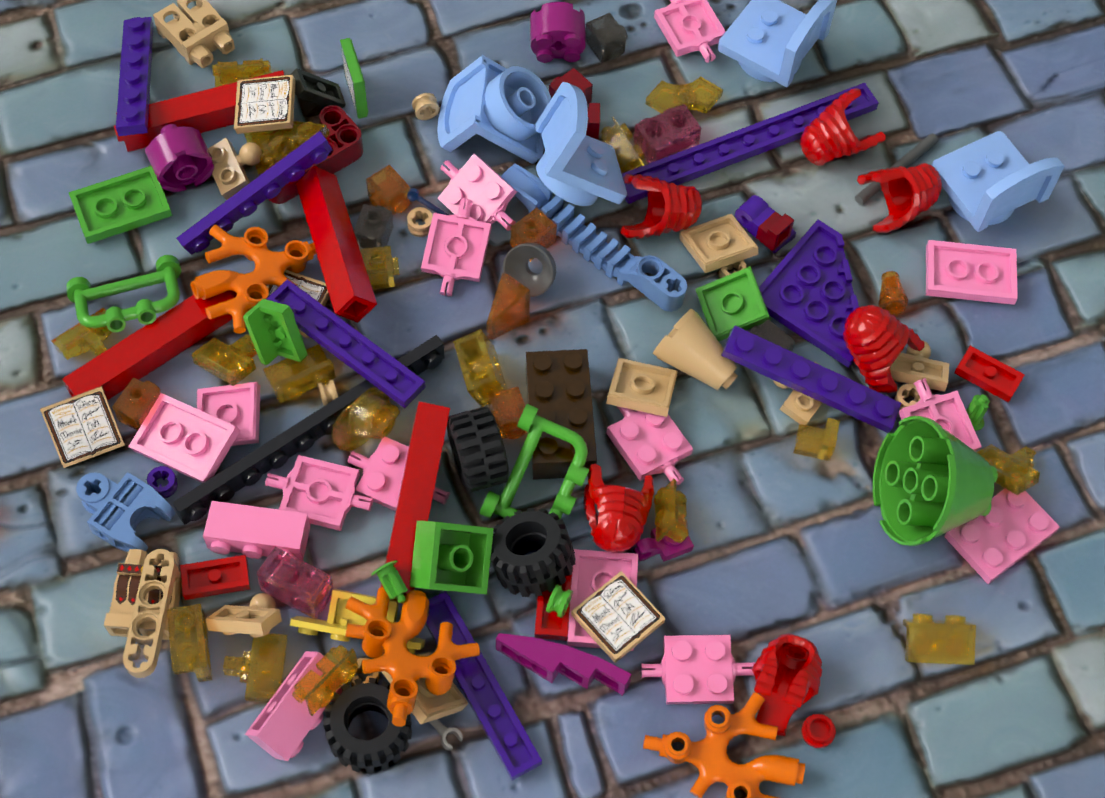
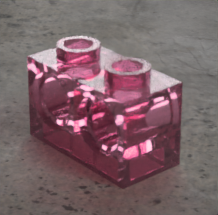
(667, 133)
(295, 582)

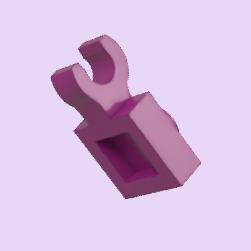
(665, 547)

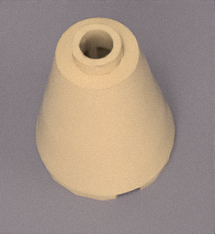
(696, 352)

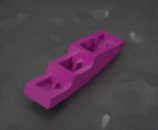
(551, 658)

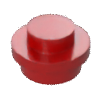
(818, 731)

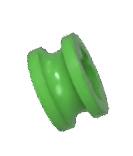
(559, 601)

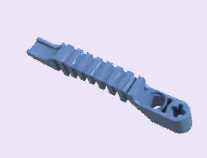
(664, 288)

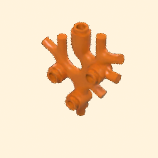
(251, 286)
(388, 647)
(712, 758)

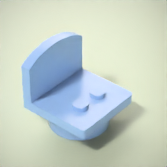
(774, 38)
(496, 105)
(574, 163)
(994, 179)

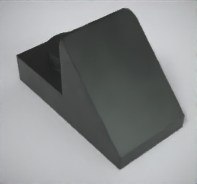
(316, 93)

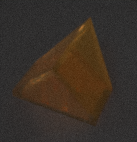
(509, 307)

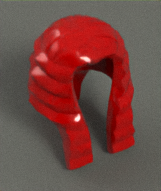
(831, 134)
(906, 193)
(668, 207)
(875, 344)
(620, 511)
(786, 678)

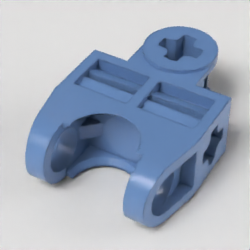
(120, 508)

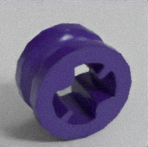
(163, 472)

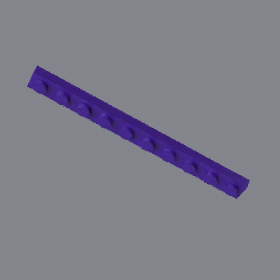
(744, 142)

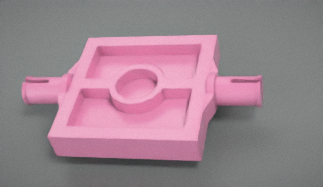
(690, 27)
(481, 185)
(456, 247)
(946, 411)
(649, 443)
(384, 474)
(320, 490)
(698, 669)

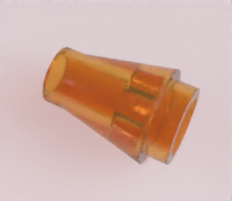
(892, 294)

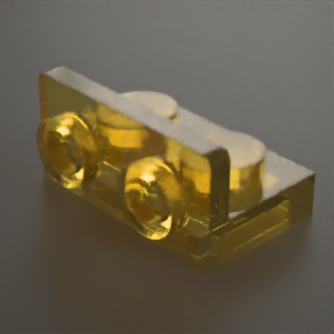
(293, 378)
(940, 640)
(189, 641)

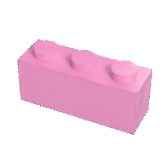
(255, 530)
(284, 720)

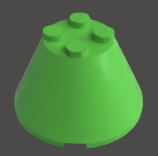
(929, 482)

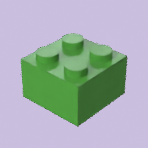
(451, 557)

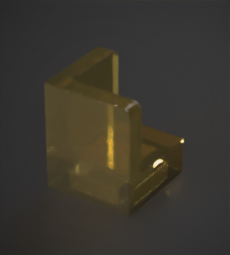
(816, 441)

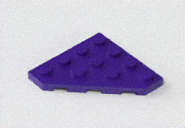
(814, 291)

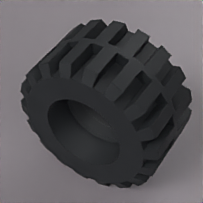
(478, 449)
(537, 570)
(359, 752)

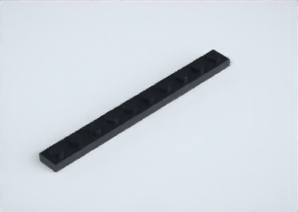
(295, 439)

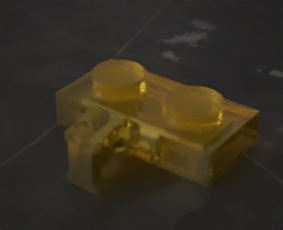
(286, 140)
(82, 339)
(226, 361)
(1013, 470)
(260, 667)

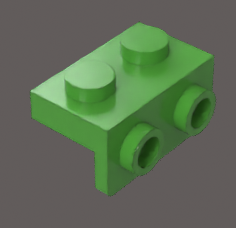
(274, 332)

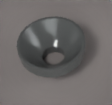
(517, 266)

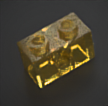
(479, 366)

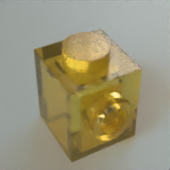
(380, 266)

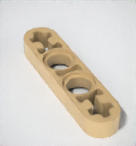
(150, 612)

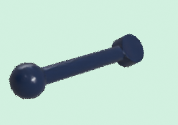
(413, 195)

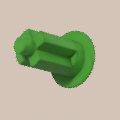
(977, 410)
(391, 581)

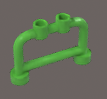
(80, 292)
(575, 475)

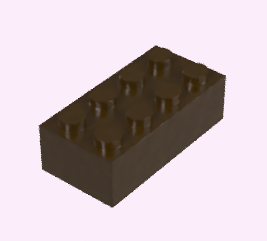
(562, 391)

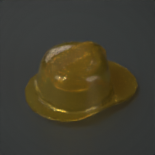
(365, 419)

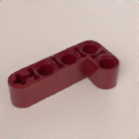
(343, 138)

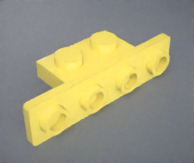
(340, 616)

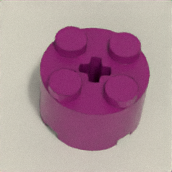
(557, 32)
(179, 158)

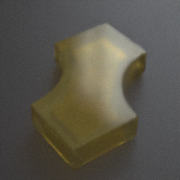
(697, 95)

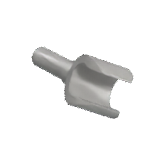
(444, 731)

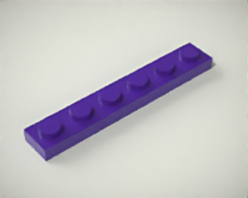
(135, 76)
(263, 187)
(350, 345)
(811, 379)
(485, 694)

